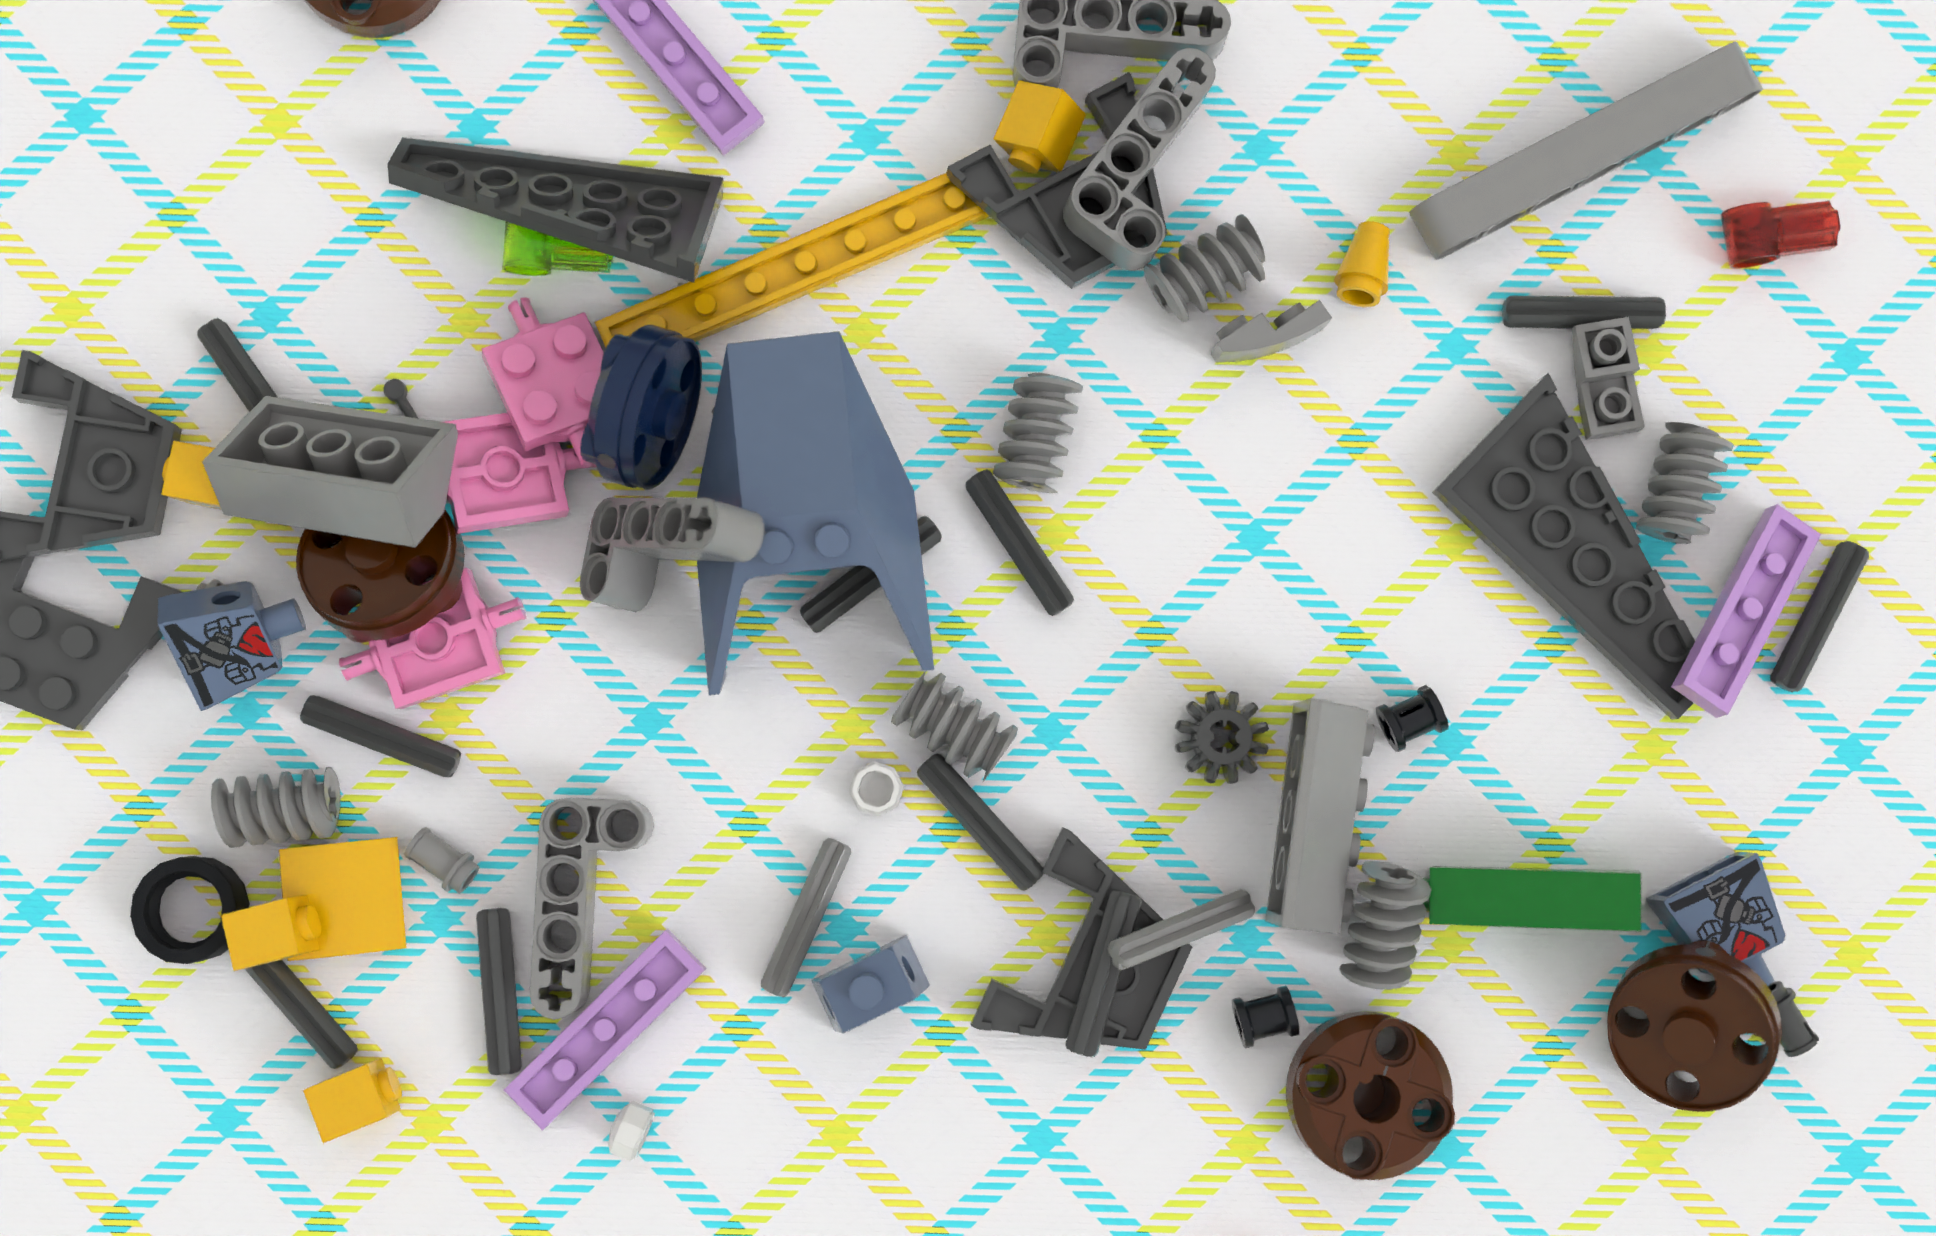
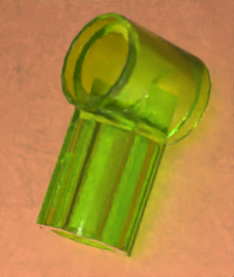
(537, 254)

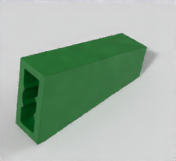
(1535, 898)

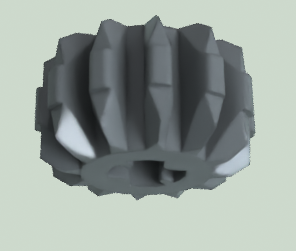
(1240, 738)

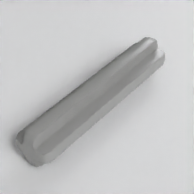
(805, 917)
(1181, 929)

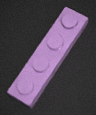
(685, 69)
(1746, 611)
(605, 1029)

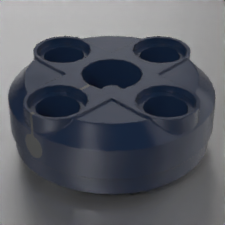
(643, 406)

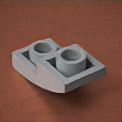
(1256, 338)
(1605, 378)

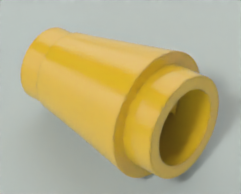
(1365, 266)

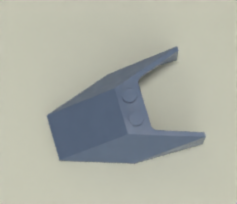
(815, 462)

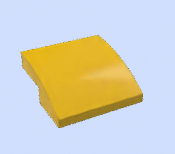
(353, 891)

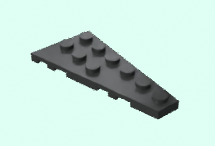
(612, 208)
(1565, 533)

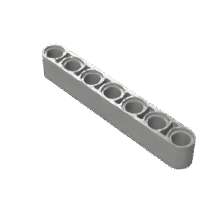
(1585, 150)

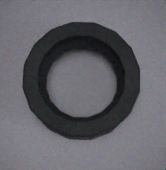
(147, 901)

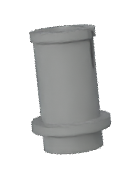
(442, 860)

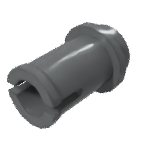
(1796, 1032)

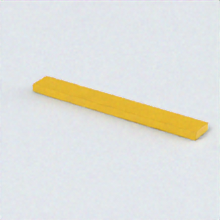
(803, 263)

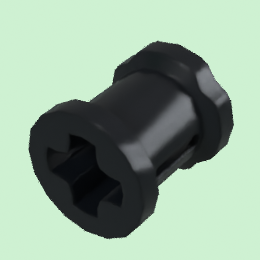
(1412, 718)
(1265, 1016)

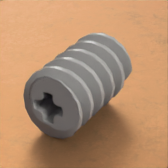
(1207, 268)
(1036, 431)
(1682, 483)
(954, 725)
(278, 811)
(1389, 927)

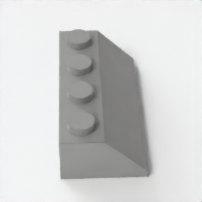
(335, 470)
(1318, 816)

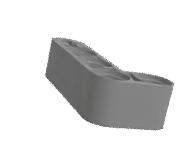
(1120, 37)
(1144, 149)
(635, 533)
(579, 906)

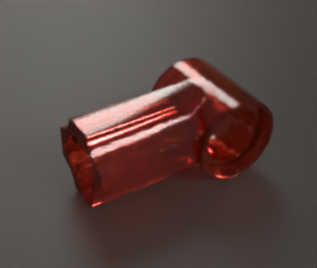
(1763, 234)

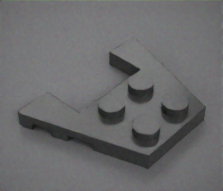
(1037, 213)
(105, 469)
(65, 661)
(1141, 988)

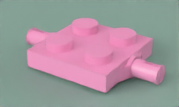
(546, 377)
(500, 482)
(443, 654)

